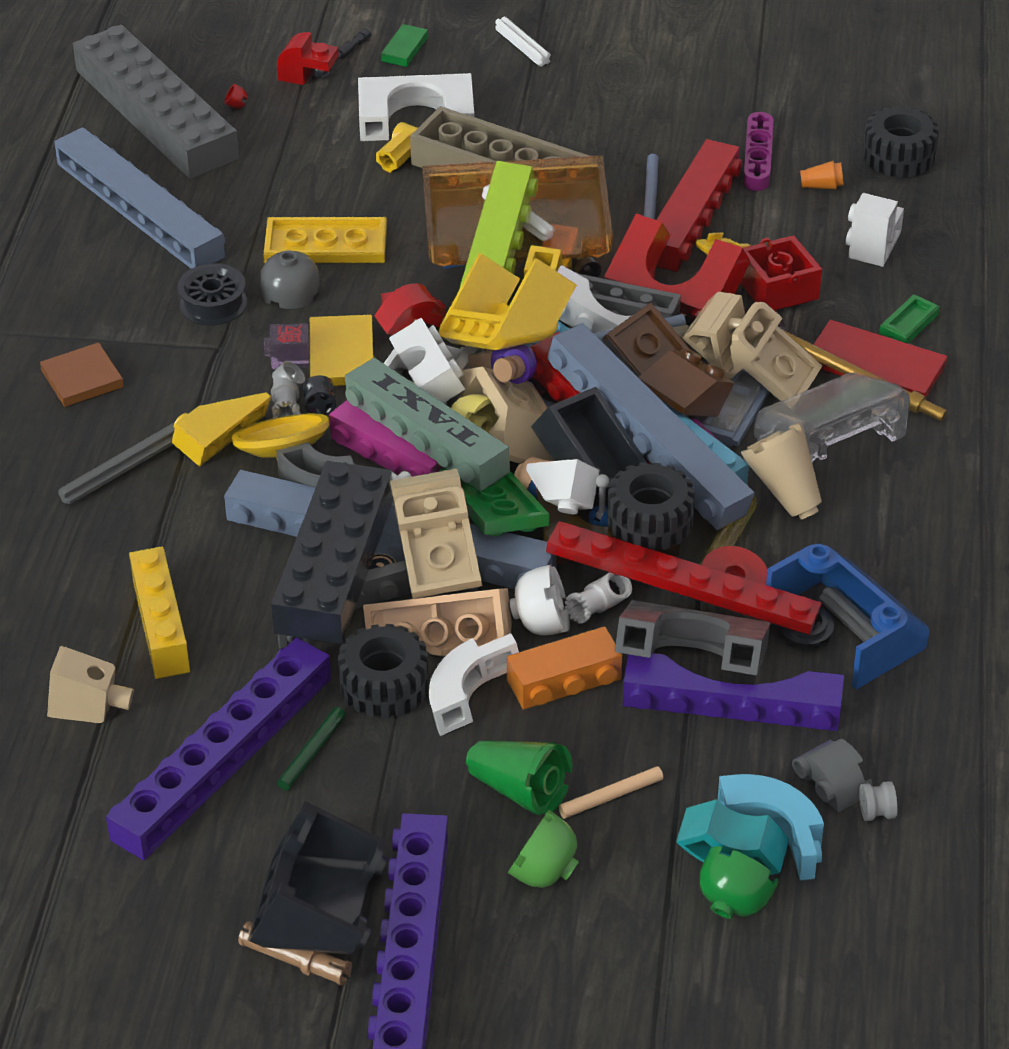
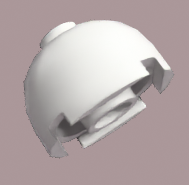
(540, 602)

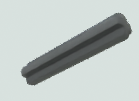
(848, 613)

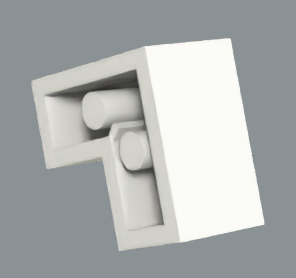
(873, 229)

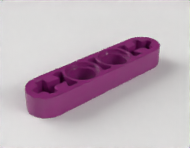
(758, 150)

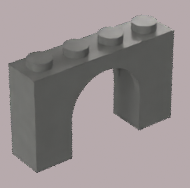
(651, 625)

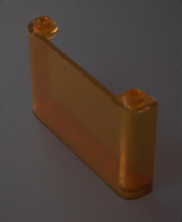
(568, 197)

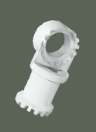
(597, 597)

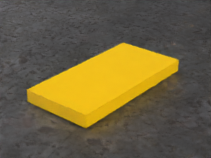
(328, 238)

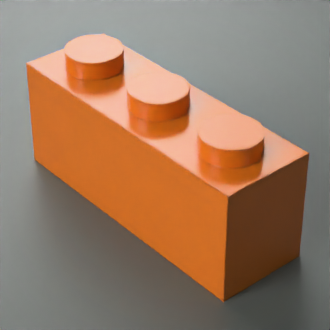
(564, 667)

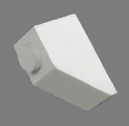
(565, 483)

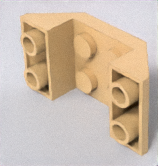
(516, 406)

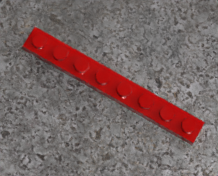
(684, 577)

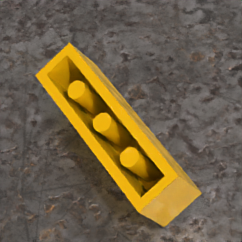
(159, 612)

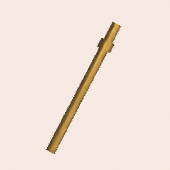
(917, 401)

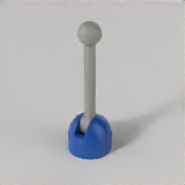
(601, 510)

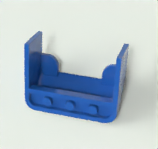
(899, 630)

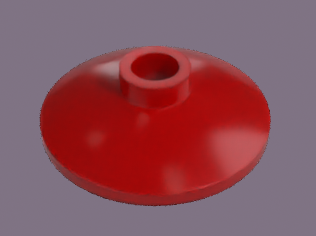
(737, 562)

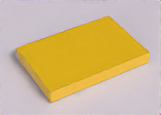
(339, 345)

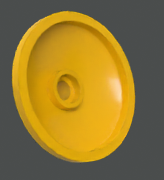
(278, 433)

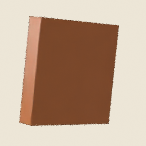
(81, 374)

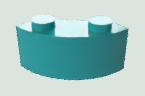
(716, 825)

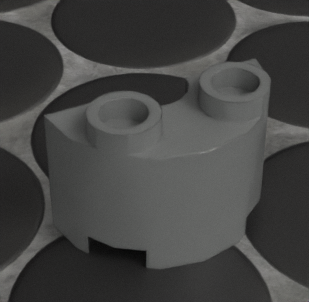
(835, 772)

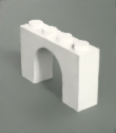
(385, 95)

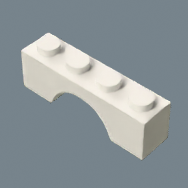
(585, 309)

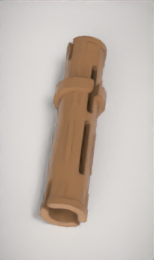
(308, 961)

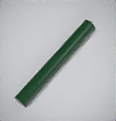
(311, 748)

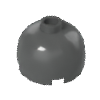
(290, 279)

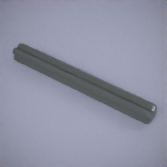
(117, 466)

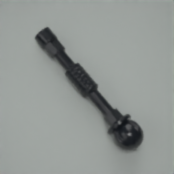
(344, 50)

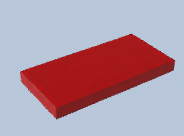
(887, 358)

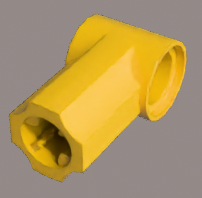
(398, 149)

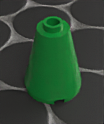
(523, 771)

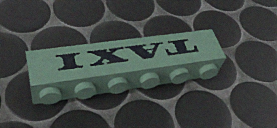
(427, 424)

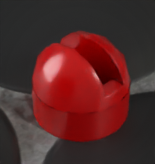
(234, 97)

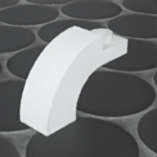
(461, 675)

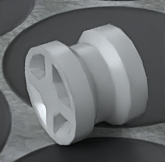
(878, 801)

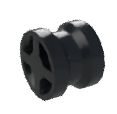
(319, 395)

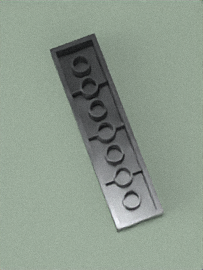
(156, 101)

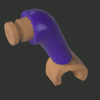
(508, 364)

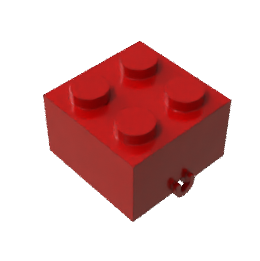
(781, 273)

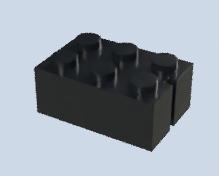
(587, 431)

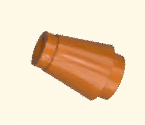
(823, 176)

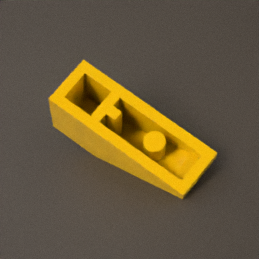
(212, 425)

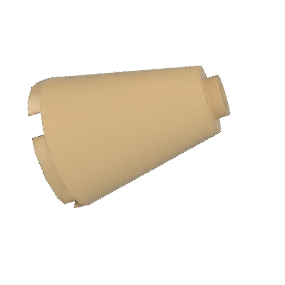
(786, 470)

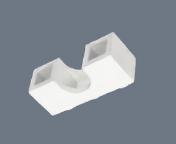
(428, 360)

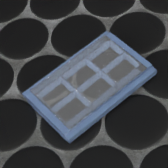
(738, 411)

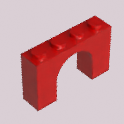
(640, 253)

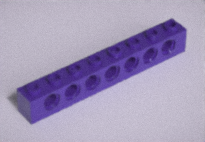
(218, 749)
(410, 933)

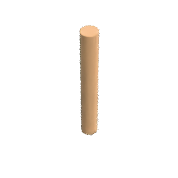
(610, 792)

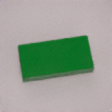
(404, 45)
(909, 319)

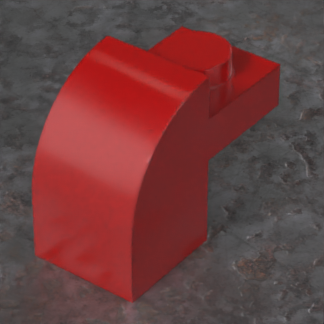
(301, 55)
(407, 305)

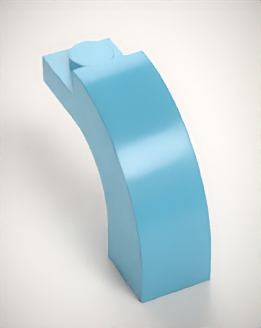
(786, 806)

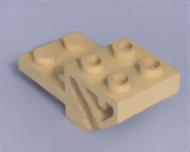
(751, 343)
(435, 533)

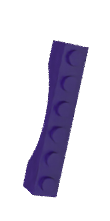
(800, 701)

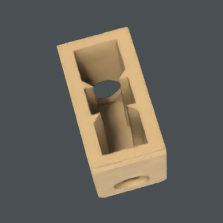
(84, 688)

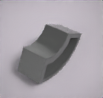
(304, 464)

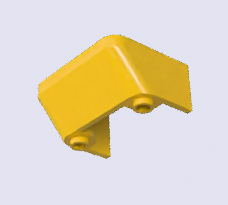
(481, 312)

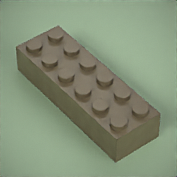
(463, 139)

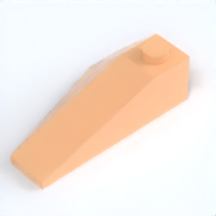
(447, 619)

